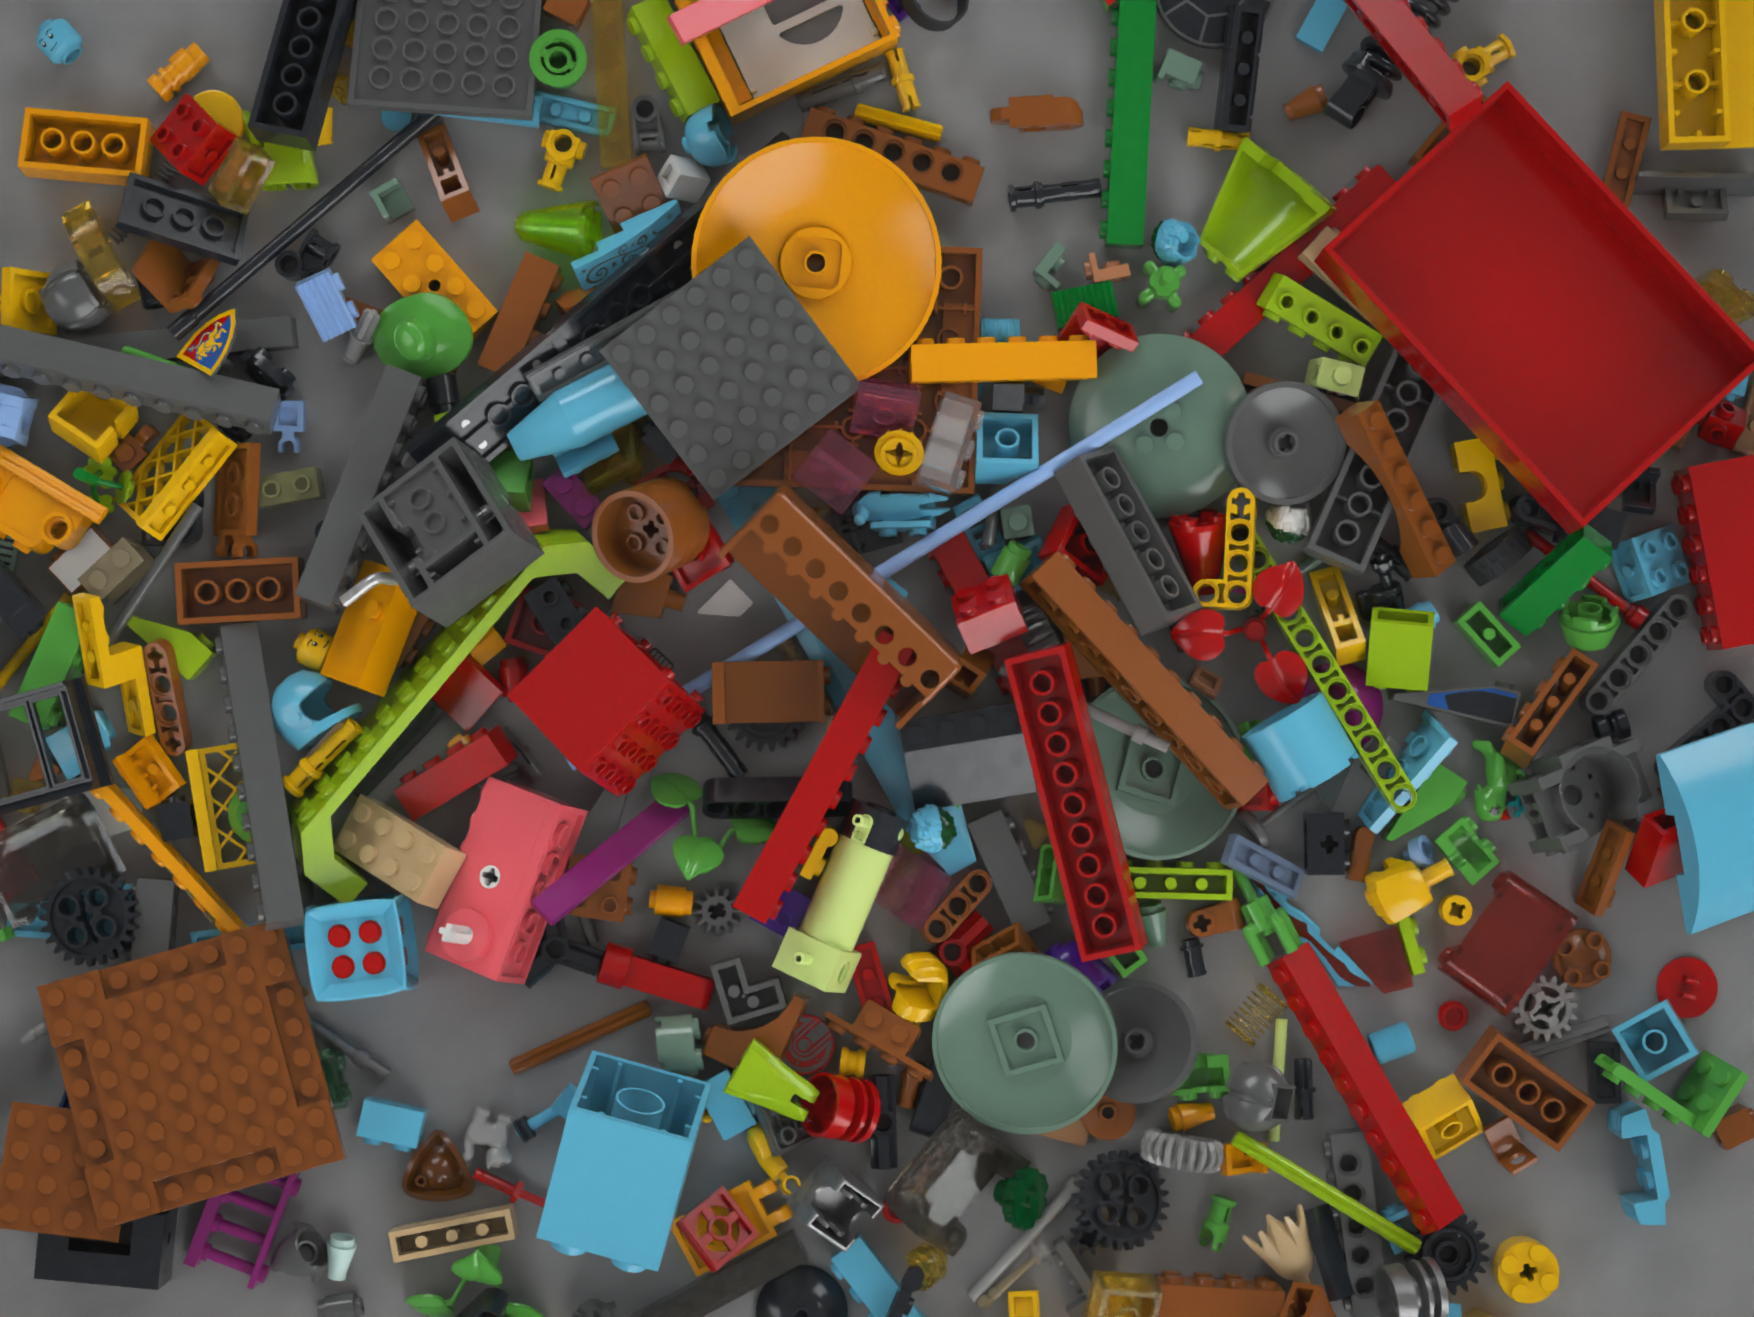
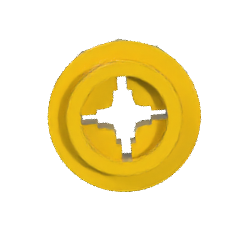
(889, 461)

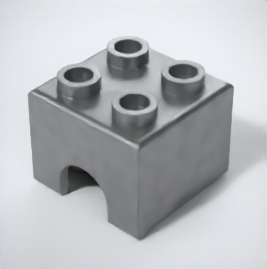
(833, 1201)

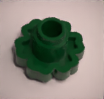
(1022, 1197)

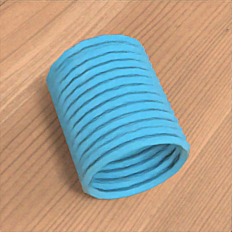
(999, 328)
(1391, 1042)

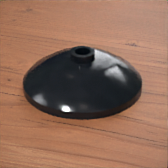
(802, 1289)

